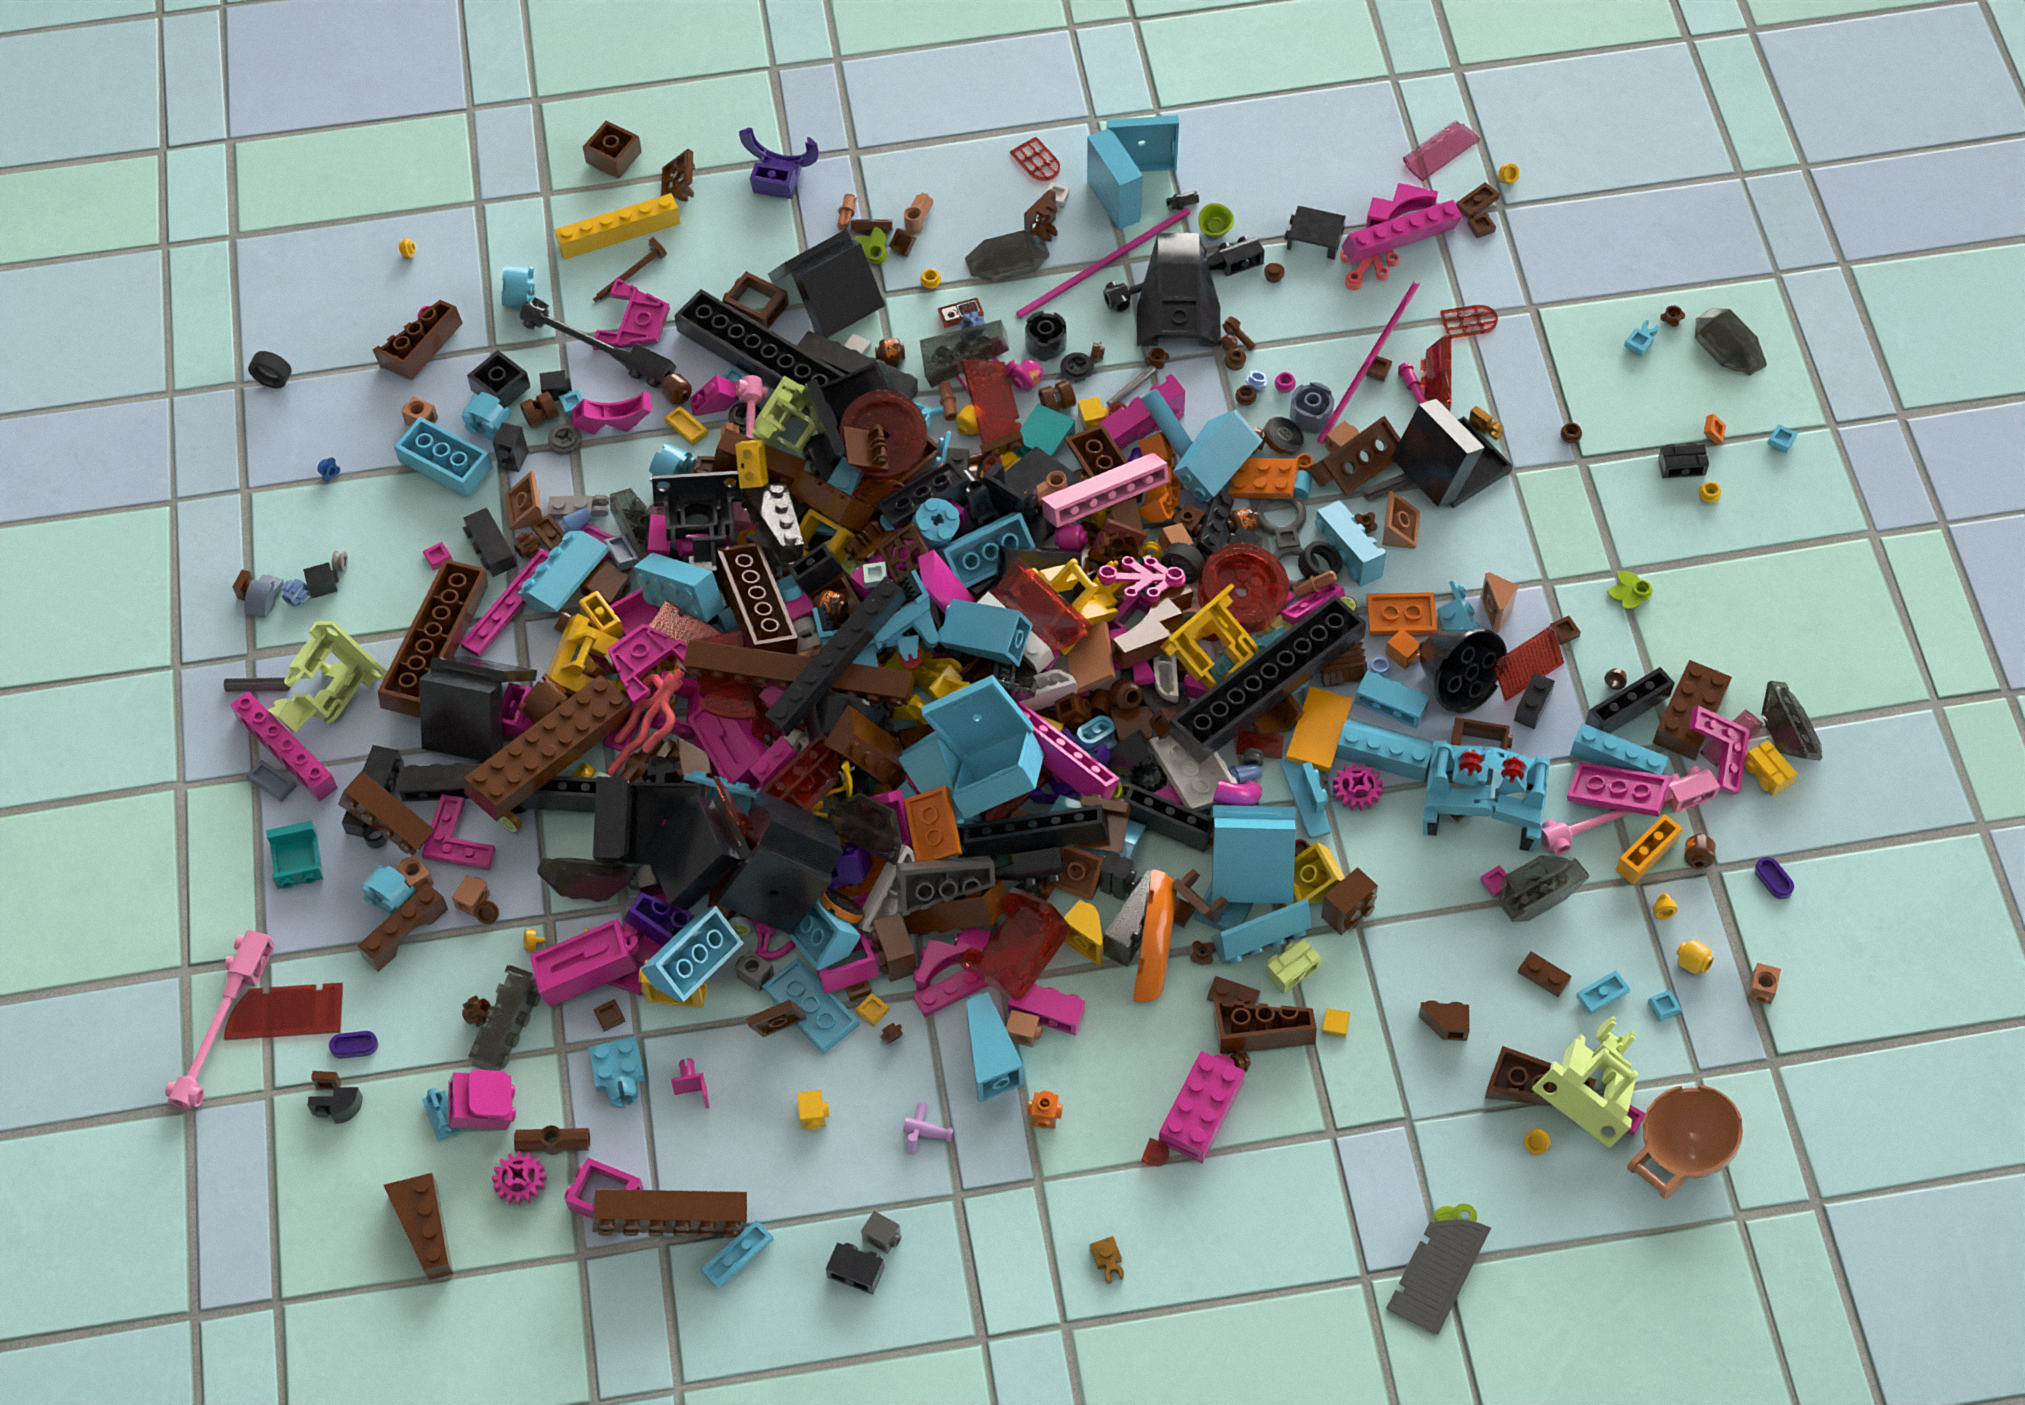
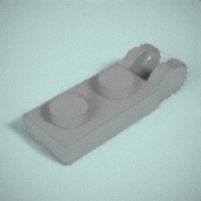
(564, 505)

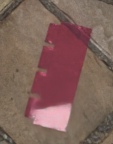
(1440, 150)

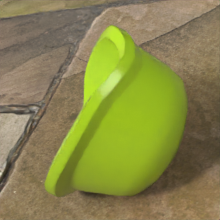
(1215, 220)

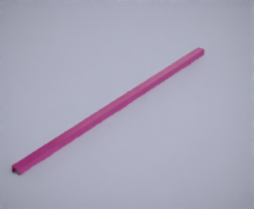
(1103, 263)
(1368, 362)

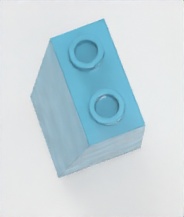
(1216, 454)
(985, 631)
(934, 767)
(993, 1053)

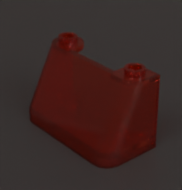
(1020, 945)

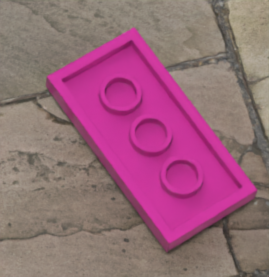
(1618, 789)

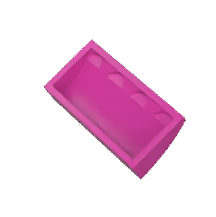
(941, 582)

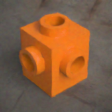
(1044, 1109)

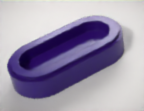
(1774, 878)
(353, 1044)

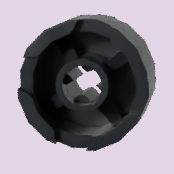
(1045, 335)

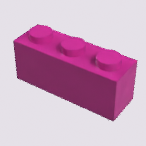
(1053, 1008)

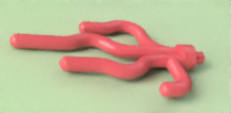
(657, 702)

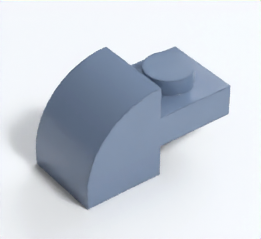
(261, 595)

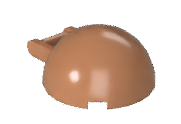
(1688, 1135)

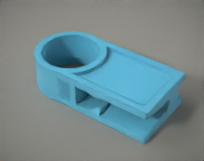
(789, 590)

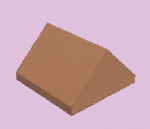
(524, 503)
(1400, 523)
(1498, 599)
(1081, 872)

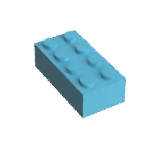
(443, 456)
(680, 583)

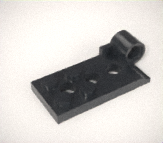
(955, 485)

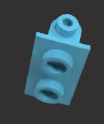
(437, 1110)

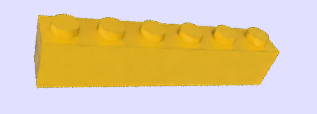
(617, 226)

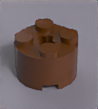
(542, 699)

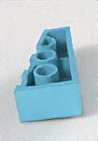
(1357, 551)

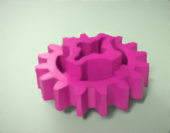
(1354, 778)
(523, 1168)

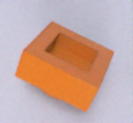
(1714, 429)

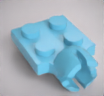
(617, 1069)

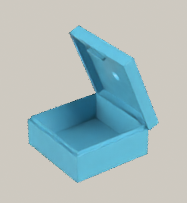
(1118, 159)
(995, 750)
(1253, 853)

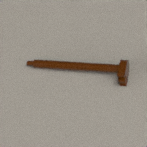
(657, 251)

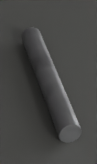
(1132, 385)

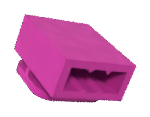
(481, 1100)

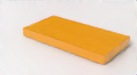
(1319, 729)

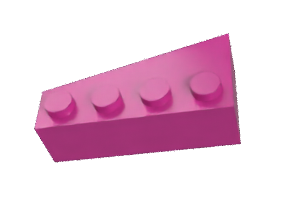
(1136, 421)

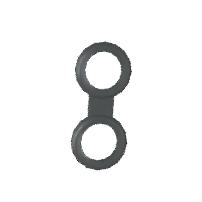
(1285, 536)

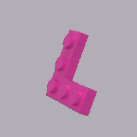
(1734, 741)
(445, 848)

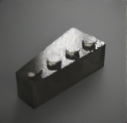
(774, 516)
(1126, 930)
(505, 1020)

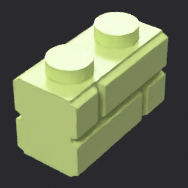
(1293, 965)

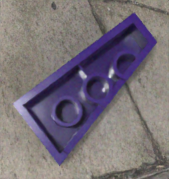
(657, 918)

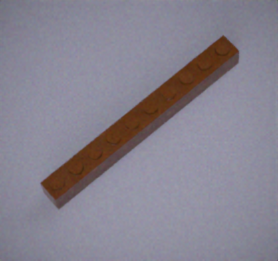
(782, 669)

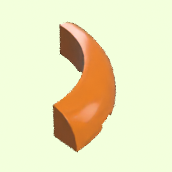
(1163, 499)
(1155, 938)

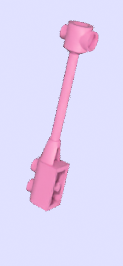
(751, 393)
(1682, 794)
(243, 969)

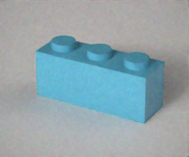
(1392, 699)

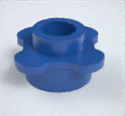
(328, 468)

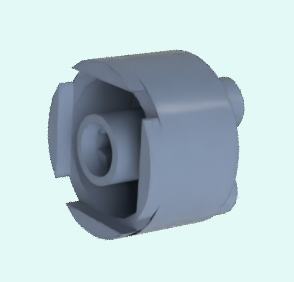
(1311, 407)

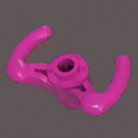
(766, 932)

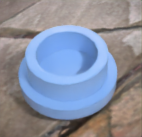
(1256, 380)
(1380, 665)

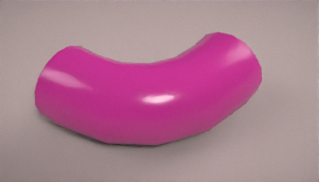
(1237, 794)

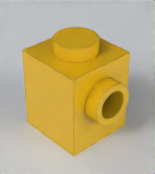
(1091, 412)
(812, 1109)

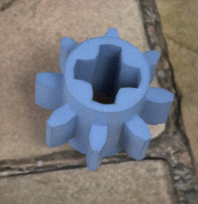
(971, 320)
(294, 592)

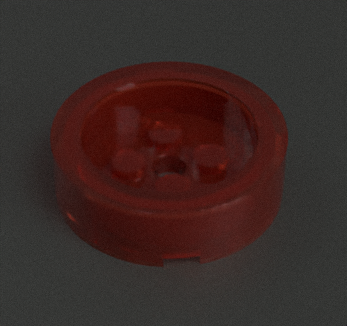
(902, 422)
(1251, 570)

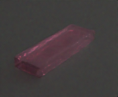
(1713, 750)

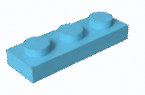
(737, 1254)

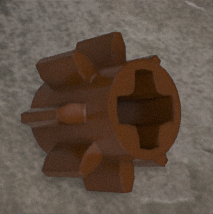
(527, 545)
(475, 1010)

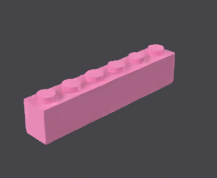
(1105, 490)

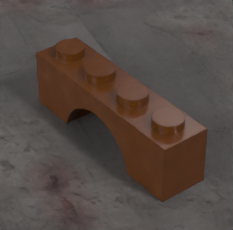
(383, 942)

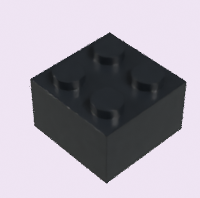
(499, 378)

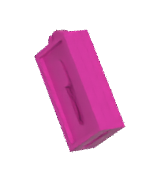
(728, 745)
(584, 962)
(1202, 1105)

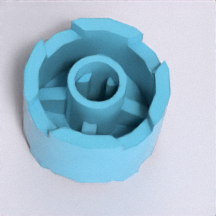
(517, 285)
(485, 415)
(671, 462)
(944, 515)
(387, 890)

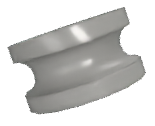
(339, 560)

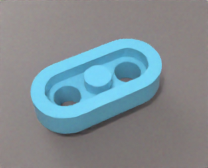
(1090, 733)

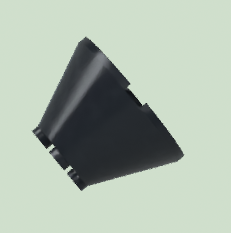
(1462, 666)
(830, 708)

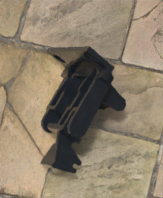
(699, 489)

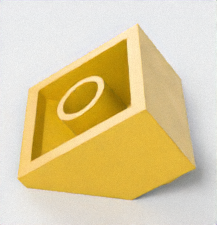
(1315, 874)
(1085, 931)

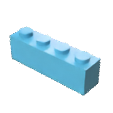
(1613, 751)

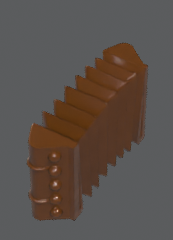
(1346, 668)

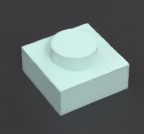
(874, 573)

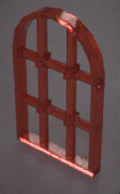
(1036, 167)
(1461, 318)
(755, 724)

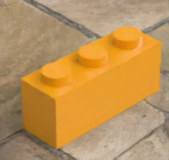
(1648, 849)

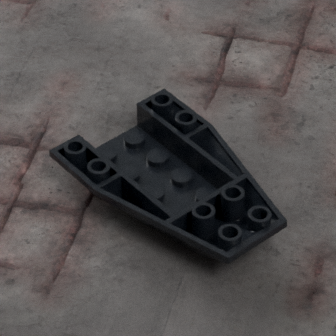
(1178, 293)

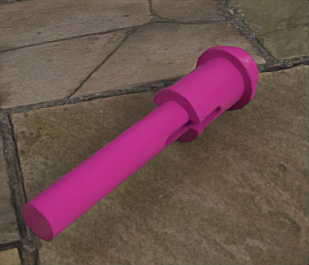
(1406, 371)

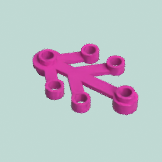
(1144, 577)

